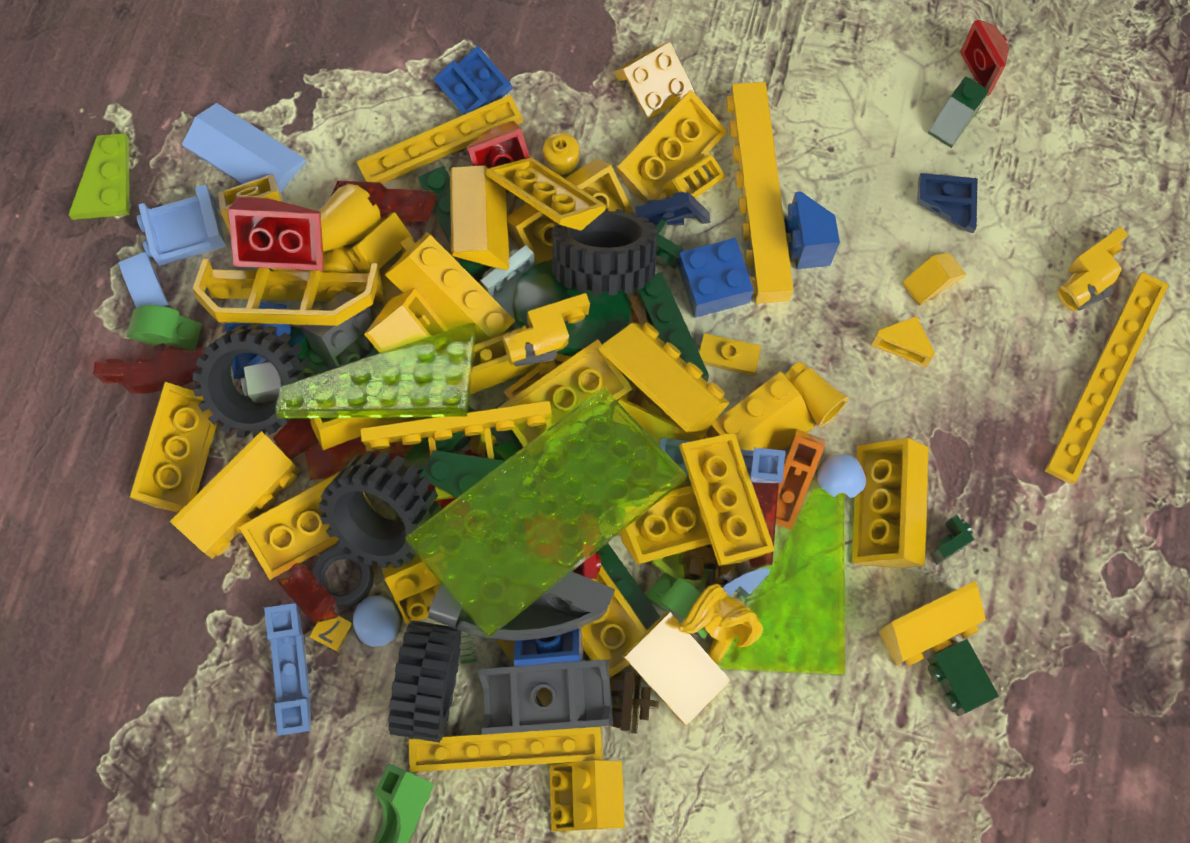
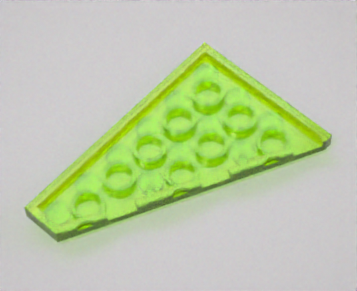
(408, 381)
(802, 599)

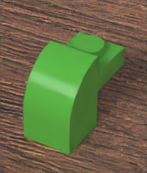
(163, 325)
(675, 597)

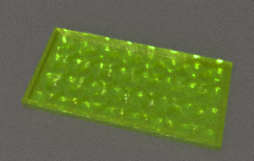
(545, 511)

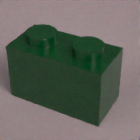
(961, 678)

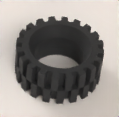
(606, 255)
(217, 384)
(359, 525)
(424, 681)

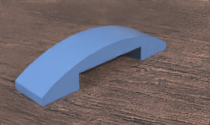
(761, 463)
(289, 669)

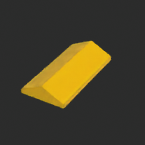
(671, 148)
(548, 192)
(478, 217)
(569, 387)
(174, 451)
(726, 499)
(667, 528)
(290, 531)
(614, 631)

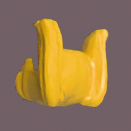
(723, 619)

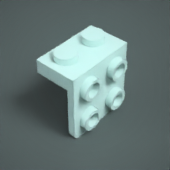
(502, 283)

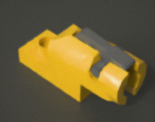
(1093, 273)
(545, 331)

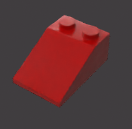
(275, 235)

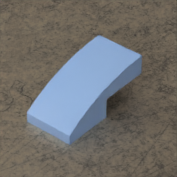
(142, 281)
(746, 583)

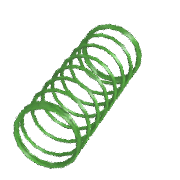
(468, 660)

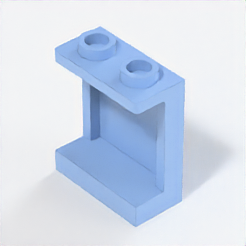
(182, 228)

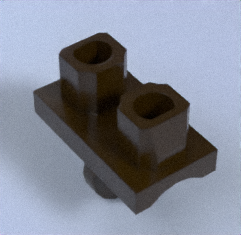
(704, 557)
(629, 688)

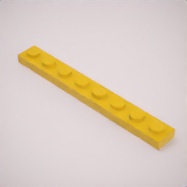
(1106, 378)

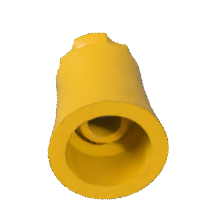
(819, 396)

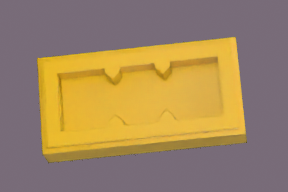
(729, 354)

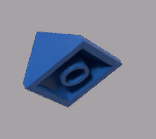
(549, 650)

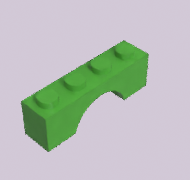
(402, 803)

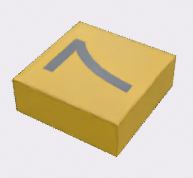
(332, 632)

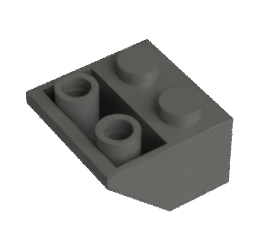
(344, 342)

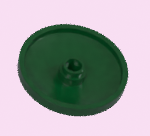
(606, 313)

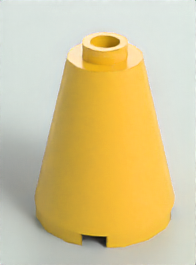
(347, 217)

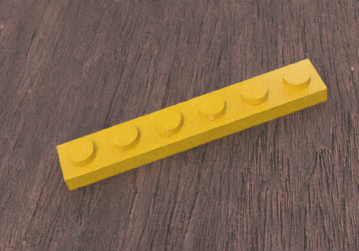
(437, 142)
(506, 749)

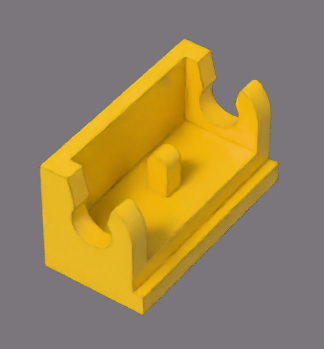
(379, 244)

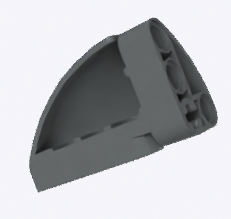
(561, 609)

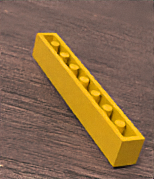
(760, 193)
(489, 369)

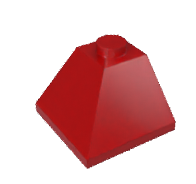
(985, 53)
(498, 146)

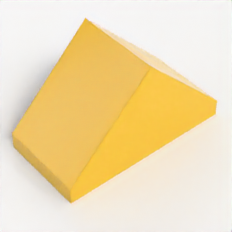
(933, 277)
(906, 341)

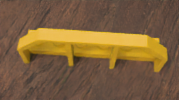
(286, 286)
(443, 427)

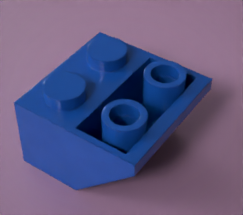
(812, 233)

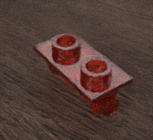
(315, 601)

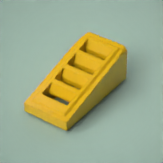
(679, 184)

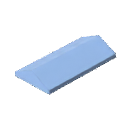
(240, 148)

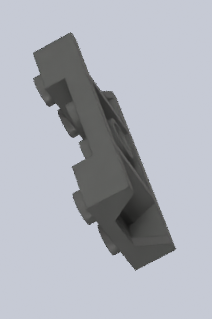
(578, 690)

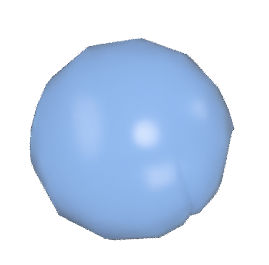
(841, 475)
(376, 620)

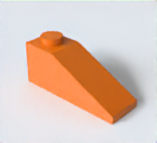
(797, 476)

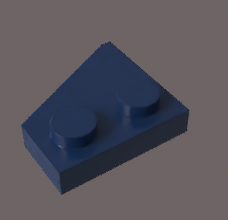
(950, 198)
(674, 210)

